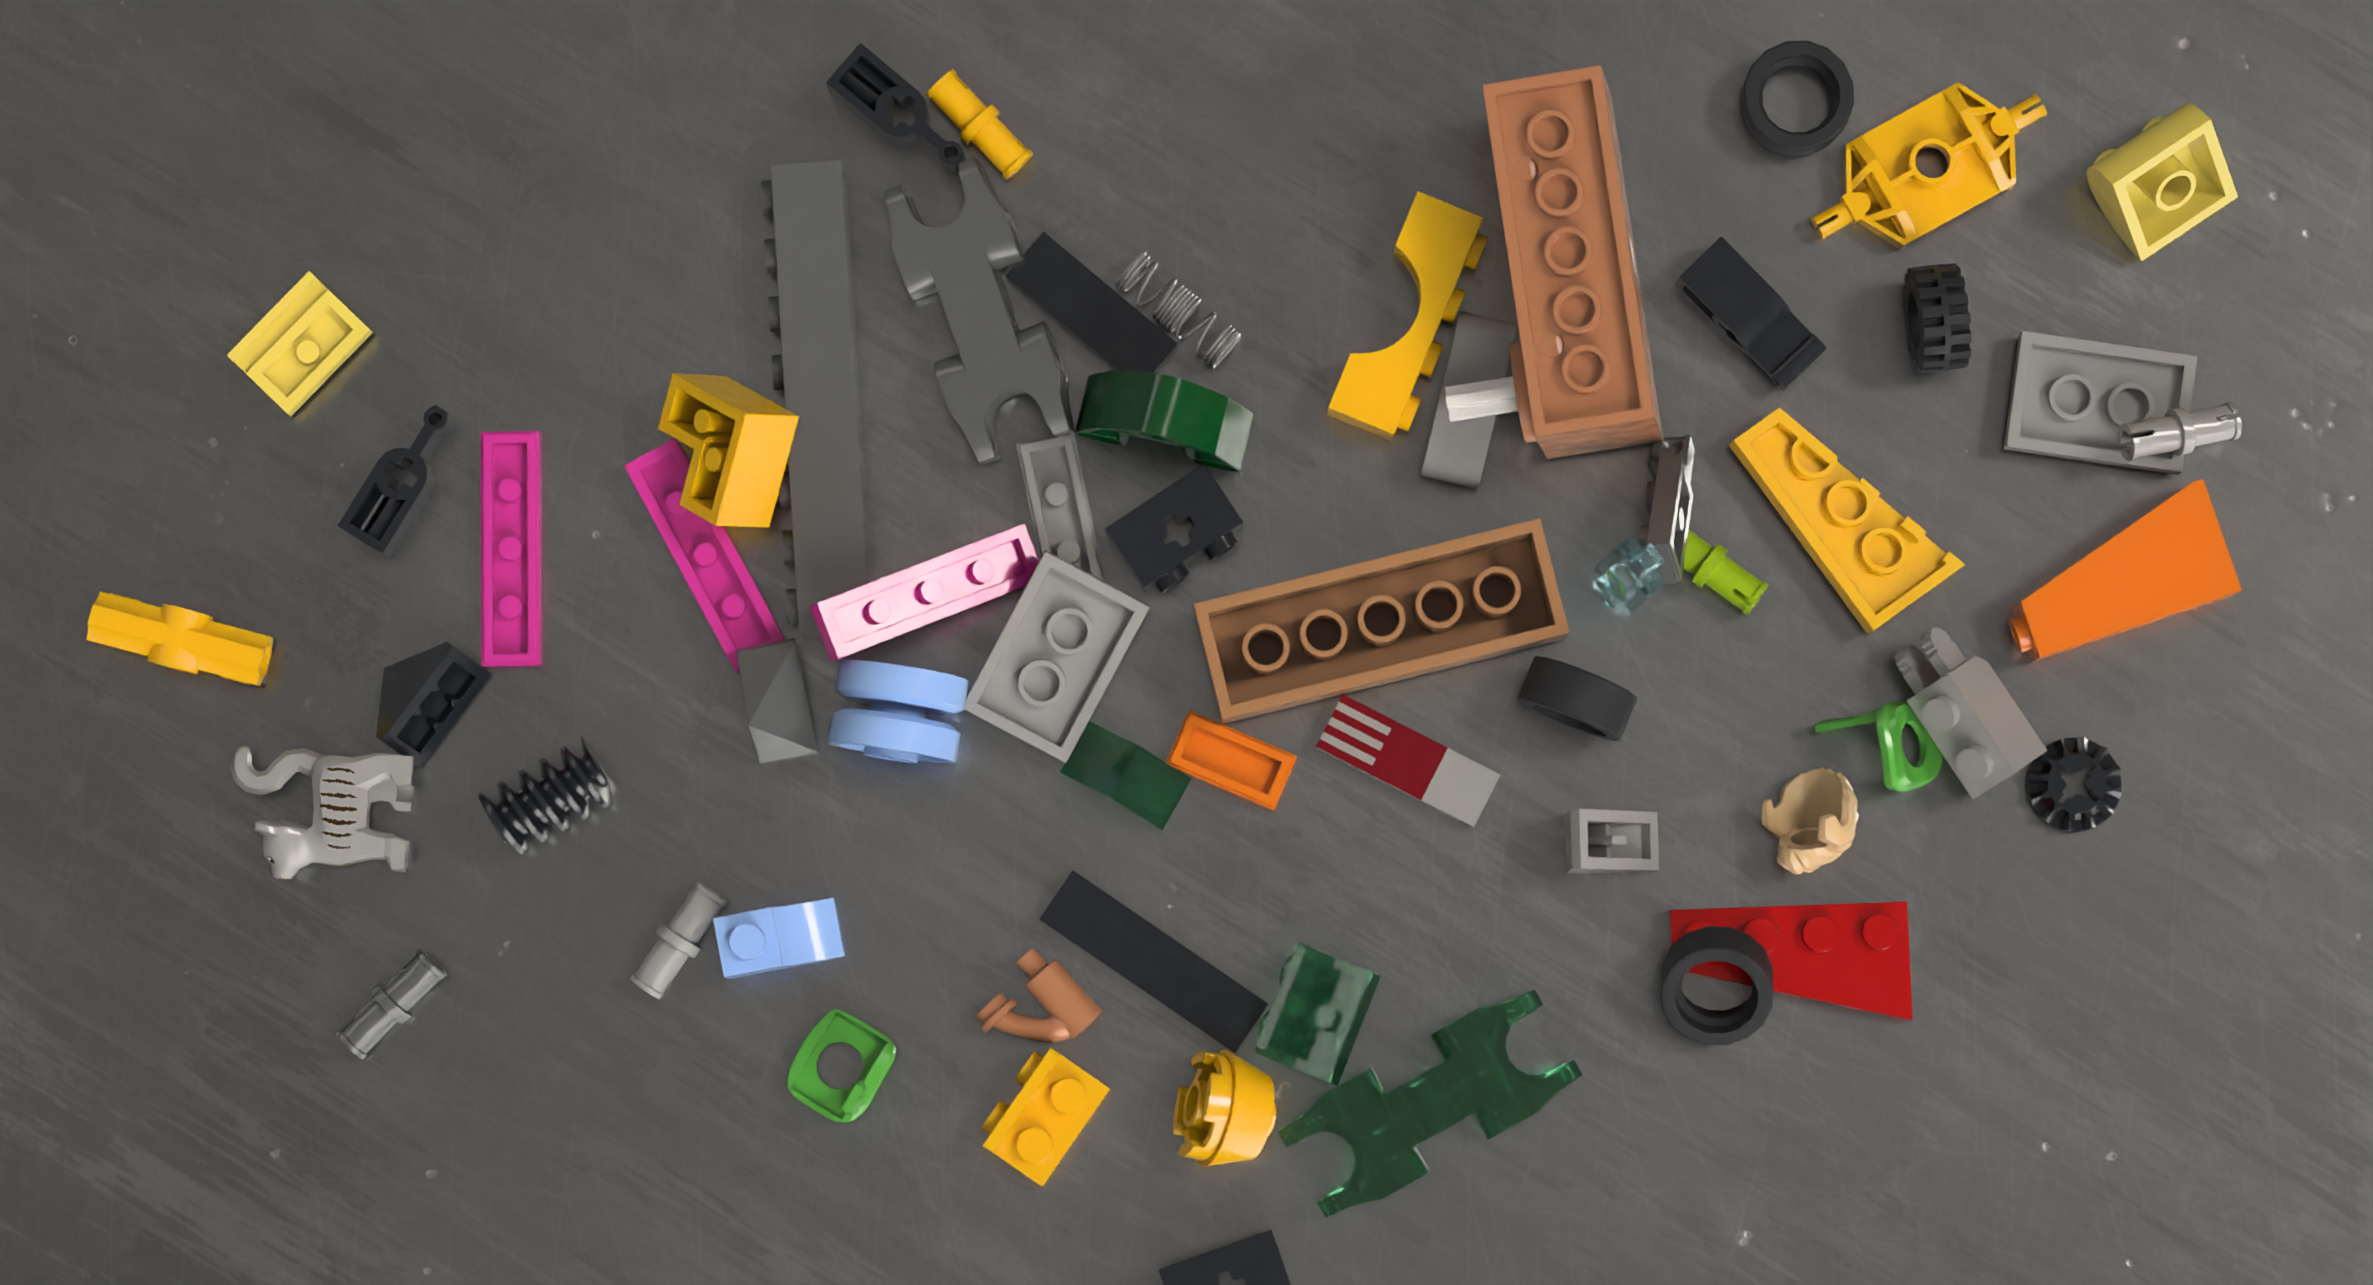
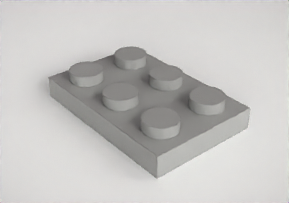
(2079, 392)
(1055, 656)

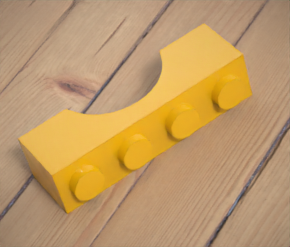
(1379, 384)

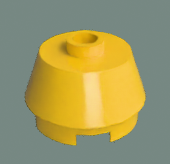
(1224, 1110)

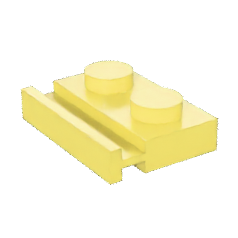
(299, 343)

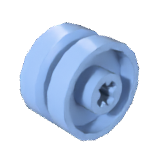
(897, 712)

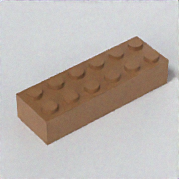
(1381, 621)

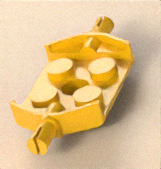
(1901, 204)

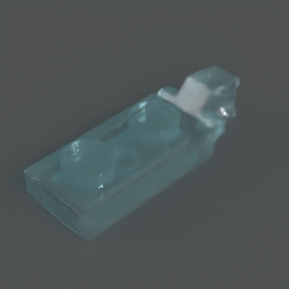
(1630, 575)

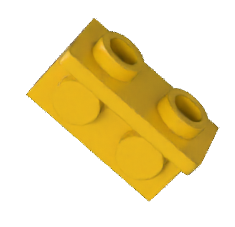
(1044, 1115)

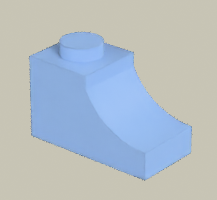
(778, 938)

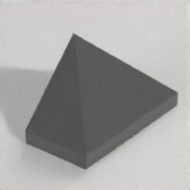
(776, 700)

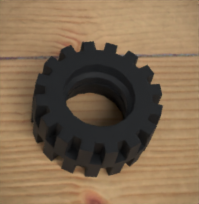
(1937, 317)

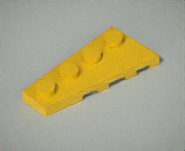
(1852, 535)

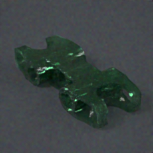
(1390, 1125)

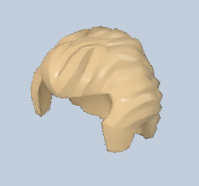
(1812, 819)

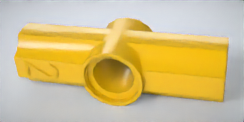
(179, 638)

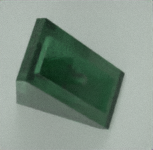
(1126, 775)

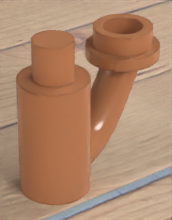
(1056, 991)

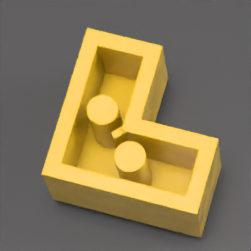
(737, 446)

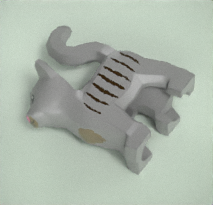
(341, 812)

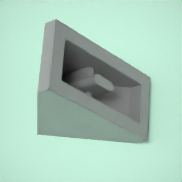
(1611, 841)

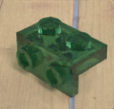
(1316, 1013)

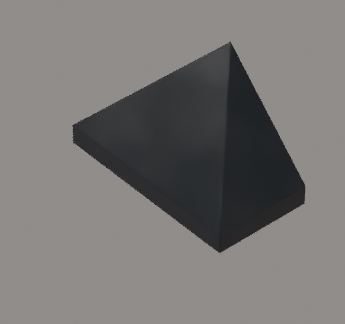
(425, 699)

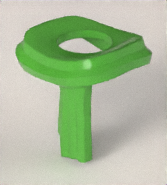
(1890, 721)
(840, 1104)

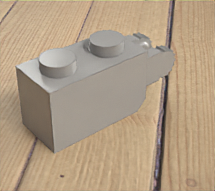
(1967, 712)

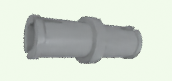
(2179, 431)
(678, 940)

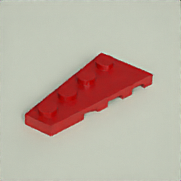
(1819, 952)

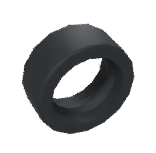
(1811, 56)
(1577, 698)
(1717, 1026)

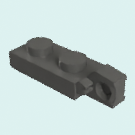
(1669, 503)

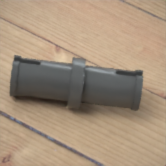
(391, 1003)

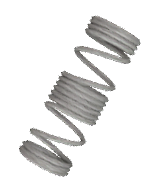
(1178, 309)

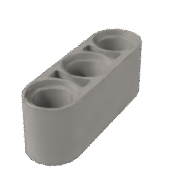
(1477, 354)

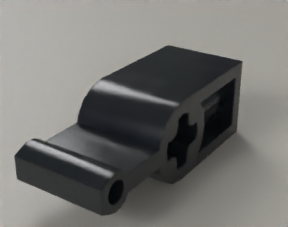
(893, 93)
(1750, 313)
(382, 514)

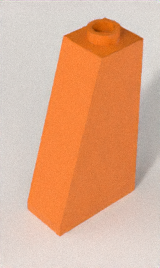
(2140, 576)

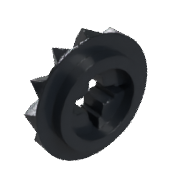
(2078, 812)

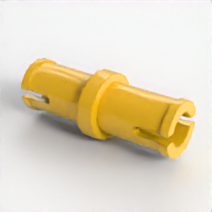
(979, 124)

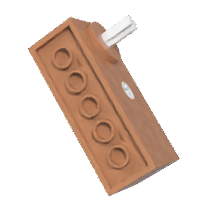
(1584, 340)

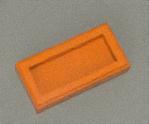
(1231, 760)

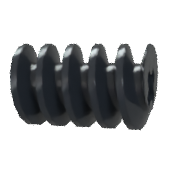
(548, 798)

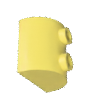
(2162, 180)

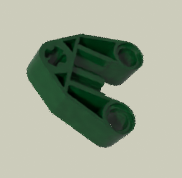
(1168, 412)

